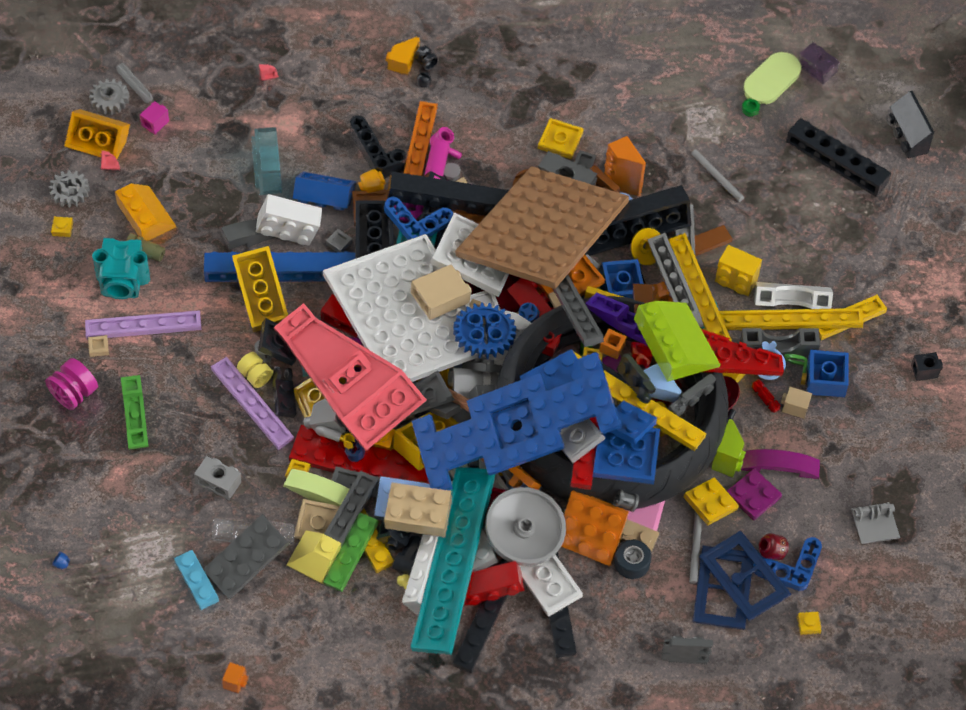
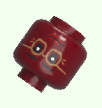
(773, 546)

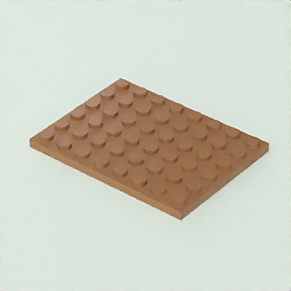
(542, 227)

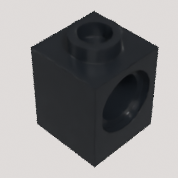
(923, 372)

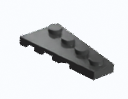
(435, 392)

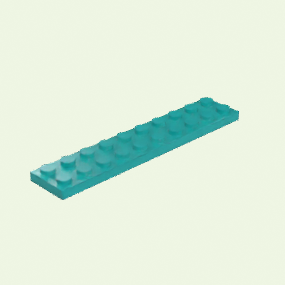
(453, 563)

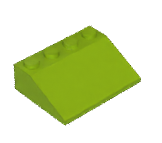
(675, 339)

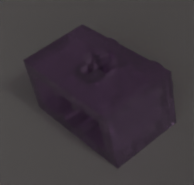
(818, 63)

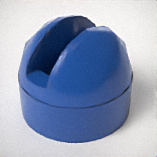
(61, 561)

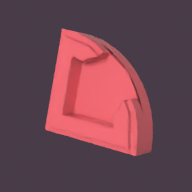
(267, 72)
(109, 162)

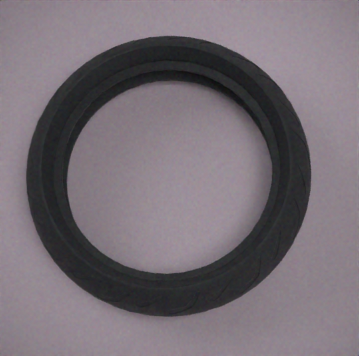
(672, 472)

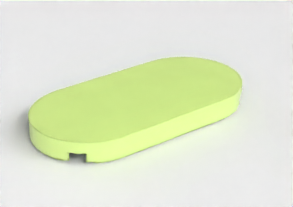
(772, 77)

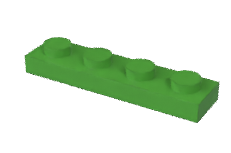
(351, 552)

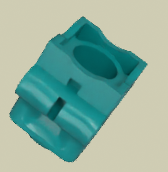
(121, 268)

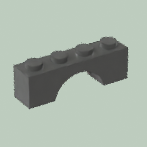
(797, 343)

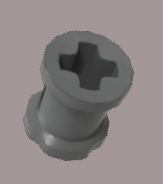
(626, 500)

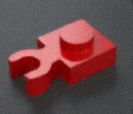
(641, 354)

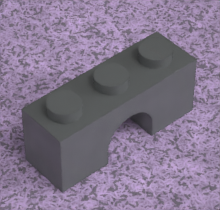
(564, 167)

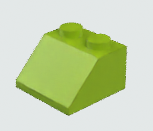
(730, 452)

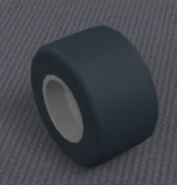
(633, 559)

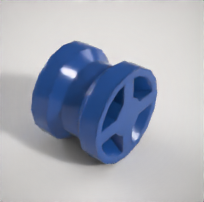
(525, 311)

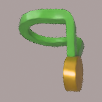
(788, 357)

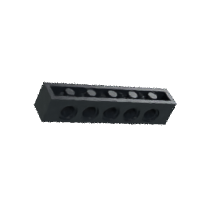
(838, 157)

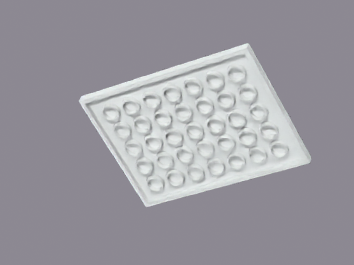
(387, 316)

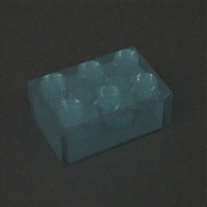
(266, 161)

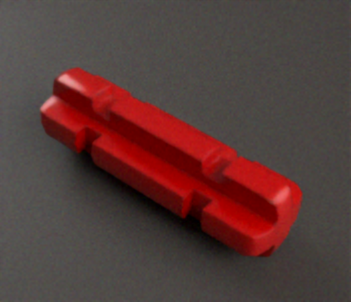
(766, 396)

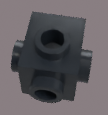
(393, 538)

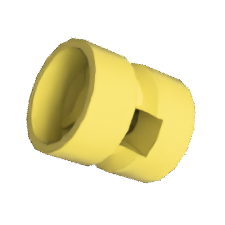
(254, 369)

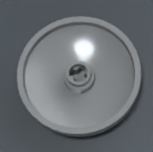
(525, 526)

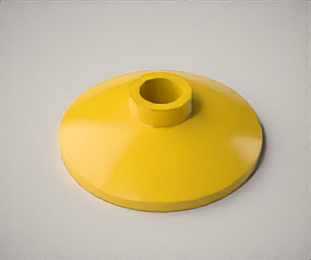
(644, 255)

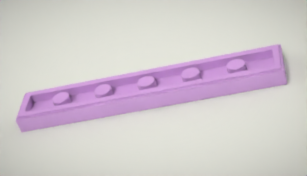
(143, 324)
(252, 403)

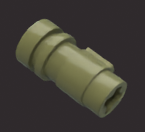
(152, 249)

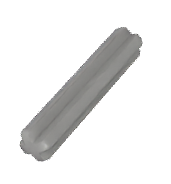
(134, 83)

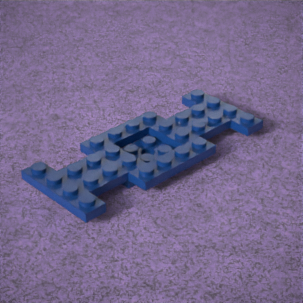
(493, 435)

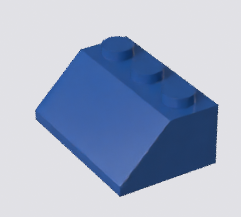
(323, 190)

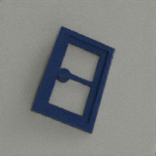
(703, 584)
(729, 585)

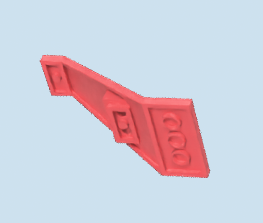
(370, 399)

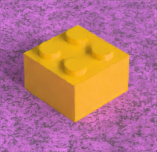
(738, 270)

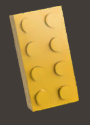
(260, 287)

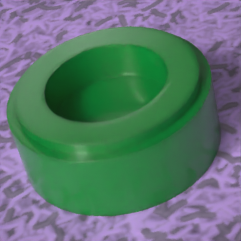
(750, 107)

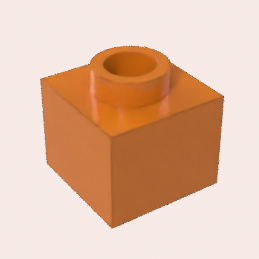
(612, 344)
(234, 678)

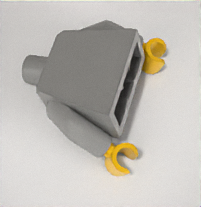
(327, 424)

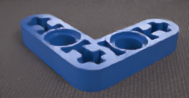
(417, 227)
(799, 571)

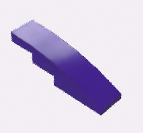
(616, 315)

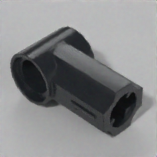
(405, 560)

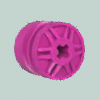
(71, 384)

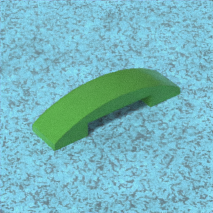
(134, 412)

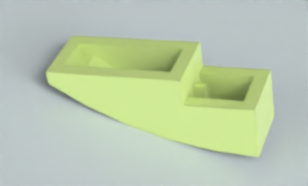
(316, 487)

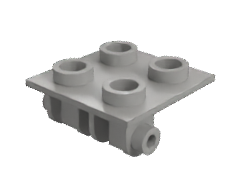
(875, 523)

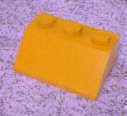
(96, 133)
(144, 211)

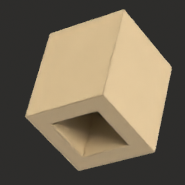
(796, 402)

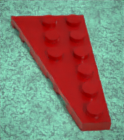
(742, 359)

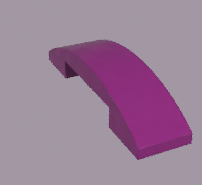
(781, 461)

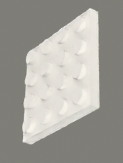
(474, 273)

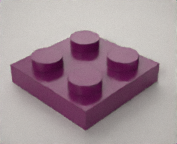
(754, 494)

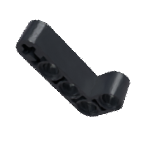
(372, 150)

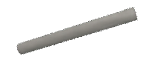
(717, 175)
(695, 549)

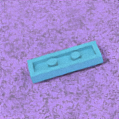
(196, 579)

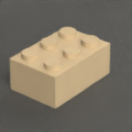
(418, 509)

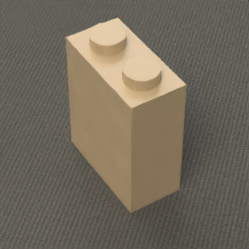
(441, 291)

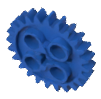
(470, 326)

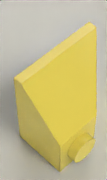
(314, 555)

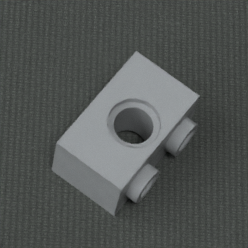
(222, 486)

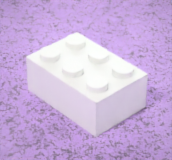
(288, 220)

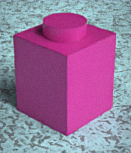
(154, 117)

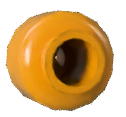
(372, 181)

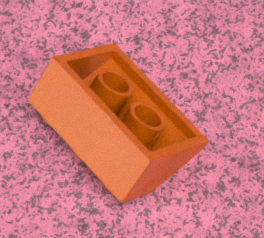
(625, 166)

